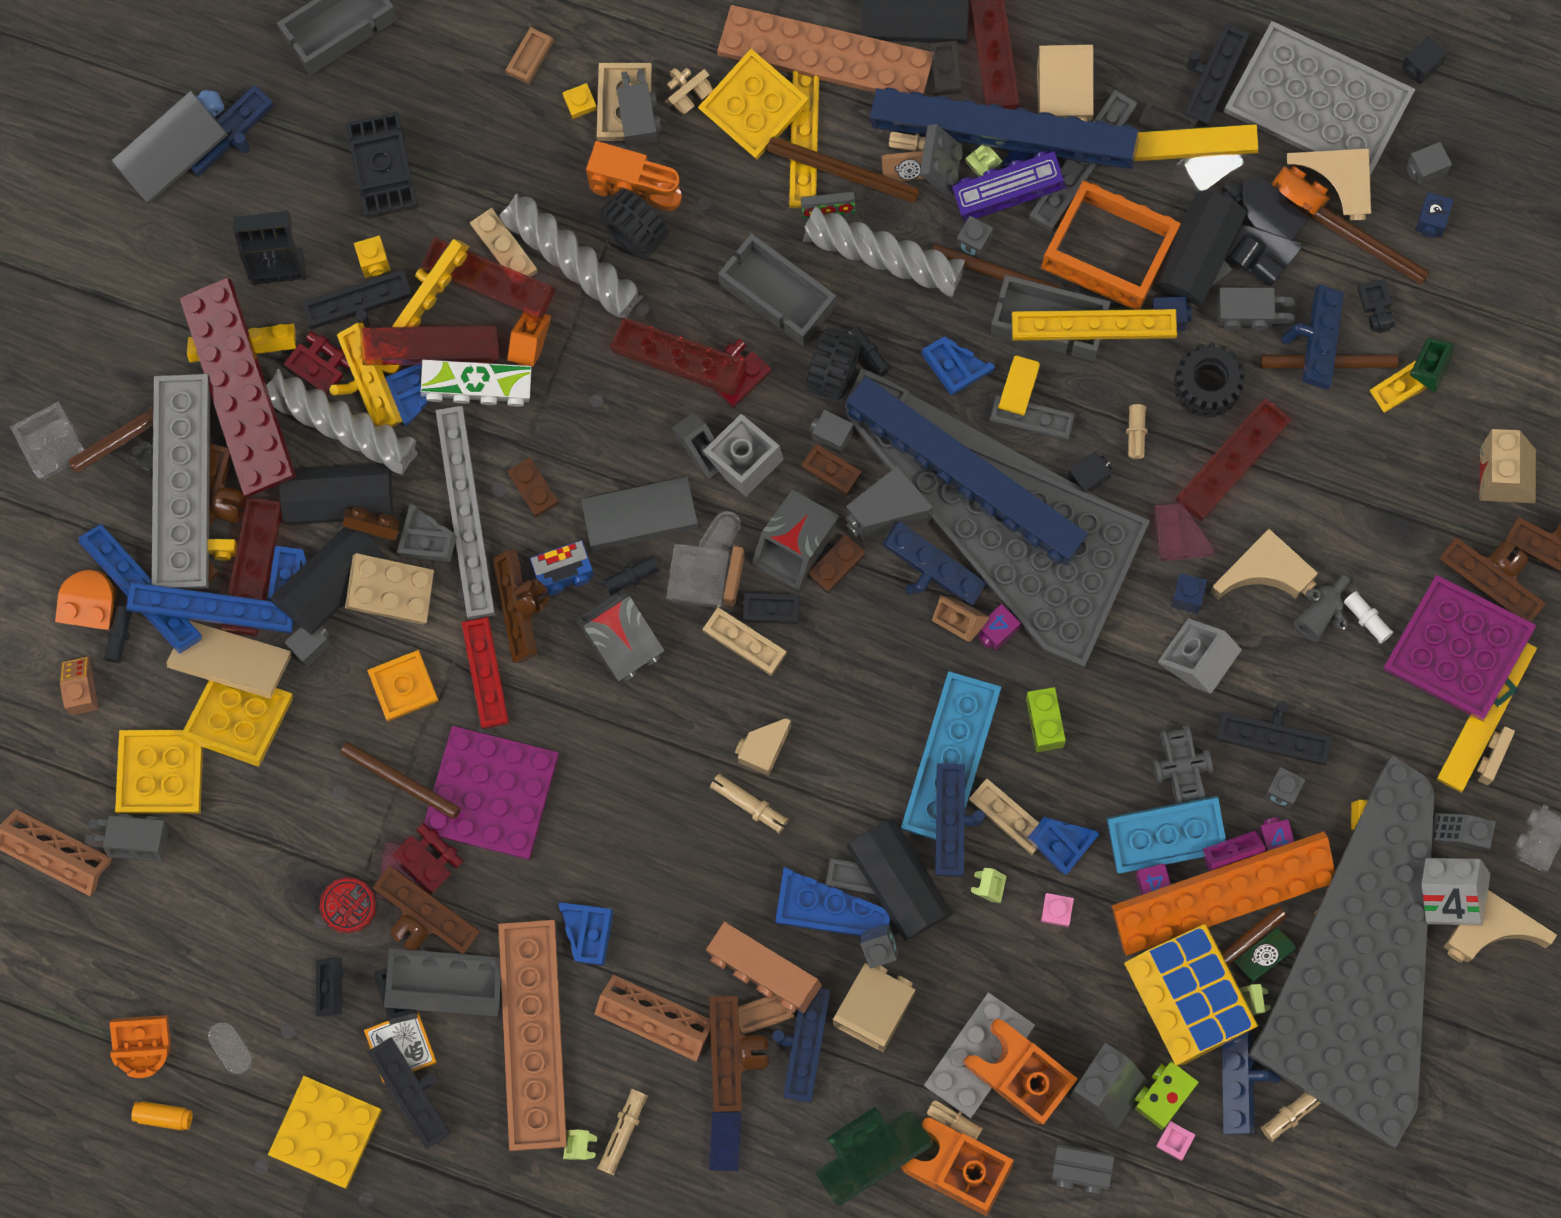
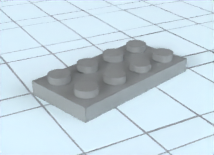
(951, 1078)

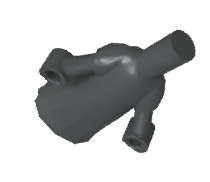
(1320, 612)

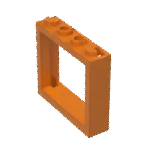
(1095, 278)

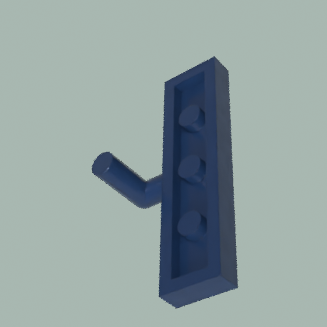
(236, 123)
(1321, 336)
(933, 565)
(951, 820)
(805, 1048)
(1238, 1085)

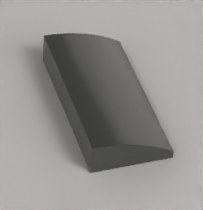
(170, 147)
(639, 514)
(442, 982)

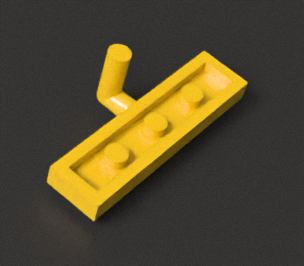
(432, 284)
(263, 340)
(368, 380)

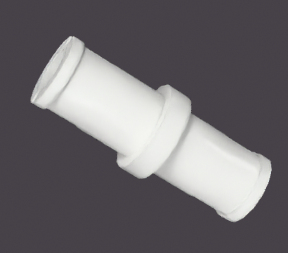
(1368, 617)

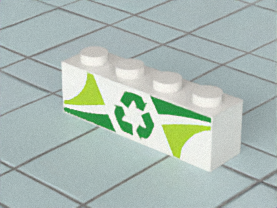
(475, 382)

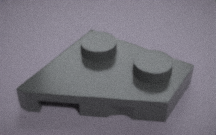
(425, 538)

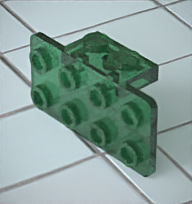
(870, 1152)

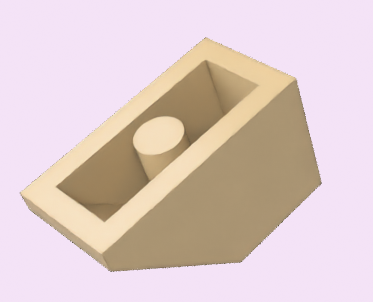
(763, 746)

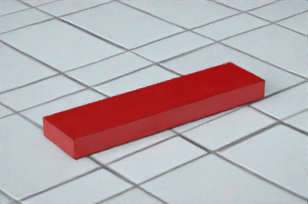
(485, 673)

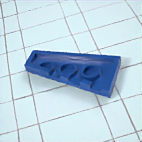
(824, 908)

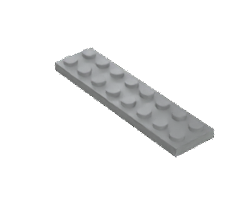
(181, 481)

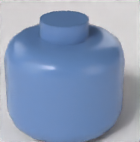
(212, 101)

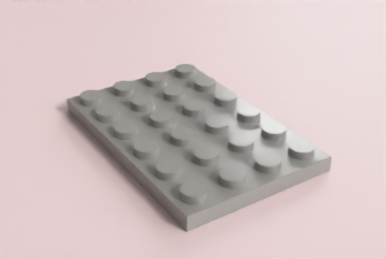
(1317, 96)

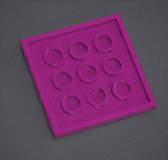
(1459, 648)
(498, 789)

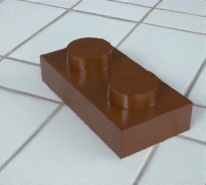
(831, 469)
(532, 487)
(379, 525)
(836, 564)

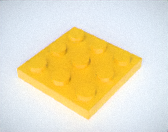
(753, 103)
(236, 721)
(158, 773)
(325, 1132)

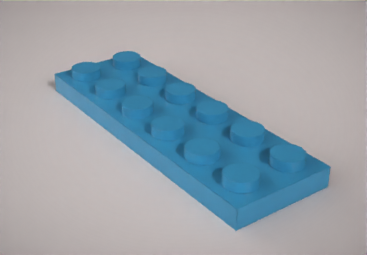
(954, 738)

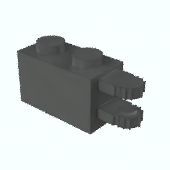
(637, 111)
(1251, 308)
(130, 837)

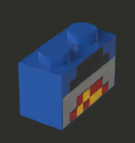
(563, 567)

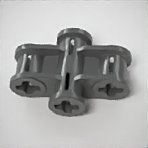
(1182, 765)

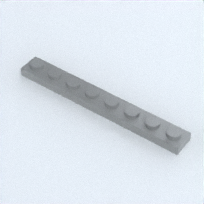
(465, 512)

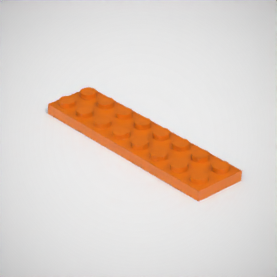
(1224, 893)

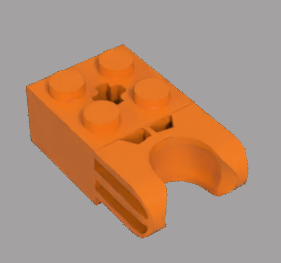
(618, 168)
(1015, 1068)
(956, 1158)

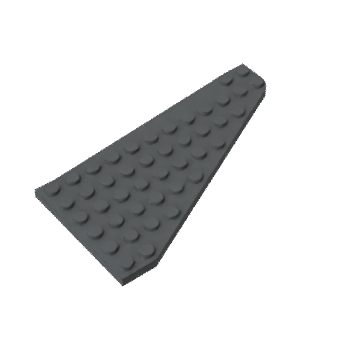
(1052, 601)
(1356, 990)

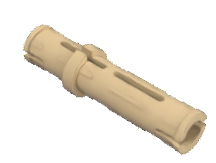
(759, 810)
(1289, 1116)
(622, 1131)

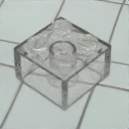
(48, 440)
(698, 576)

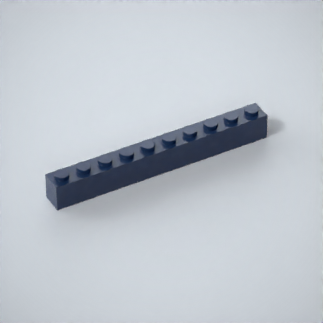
(1006, 128)
(966, 471)

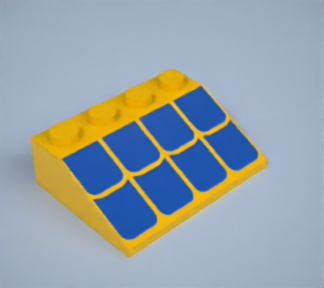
(1191, 995)

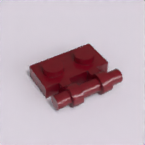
(314, 370)
(755, 373)
(421, 864)

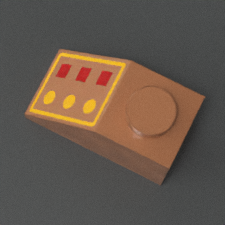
(78, 686)

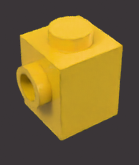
(372, 256)

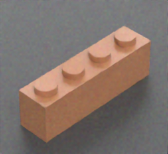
(764, 968)

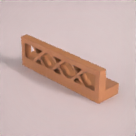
(47, 855)
(651, 1021)

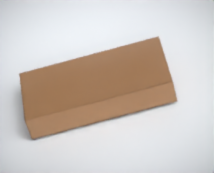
(529, 55)
(734, 576)
(762, 1014)

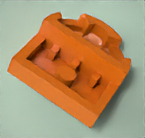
(1299, 190)
(87, 600)
(140, 1044)

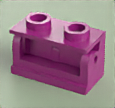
(1233, 850)

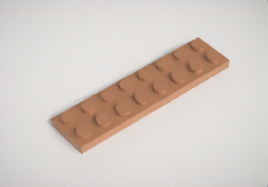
(824, 52)
(532, 1035)

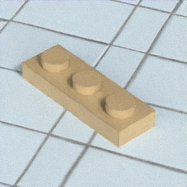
(502, 243)
(744, 641)
(1005, 814)

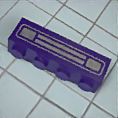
(1009, 186)

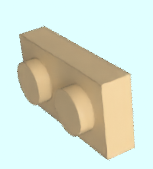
(1489, 766)

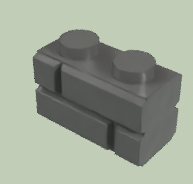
(1082, 1168)

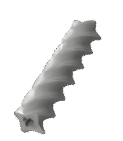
(883, 251)
(576, 262)
(338, 422)

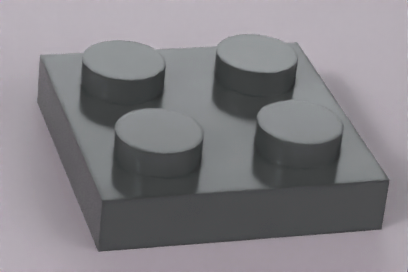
(941, 159)

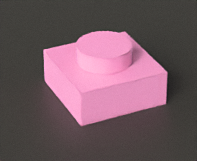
(1057, 910)
(1175, 1141)

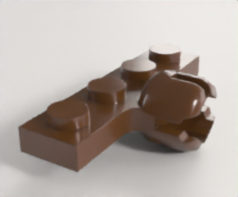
(222, 497)
(1537, 542)
(1495, 576)
(518, 604)
(423, 913)
(731, 1053)

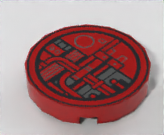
(348, 905)

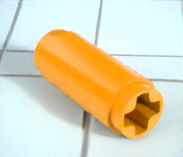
(162, 1115)

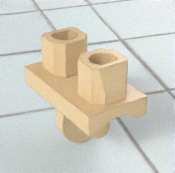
(679, 99)

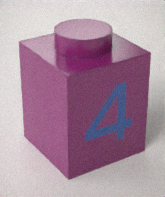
(999, 628)
(1275, 833)
(1152, 878)

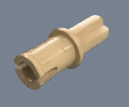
(906, 141)
(1136, 431)
(953, 1119)

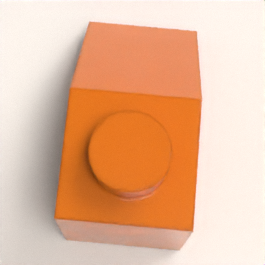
(528, 339)

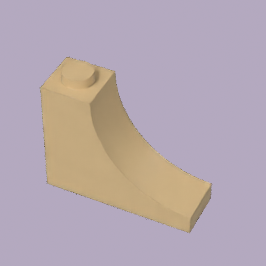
(1348, 174)
(1270, 564)
(1499, 923)

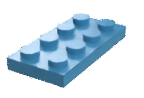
(1165, 834)

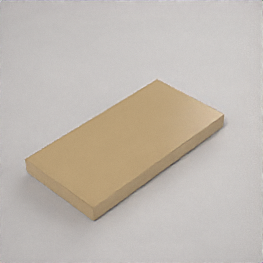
(233, 661)

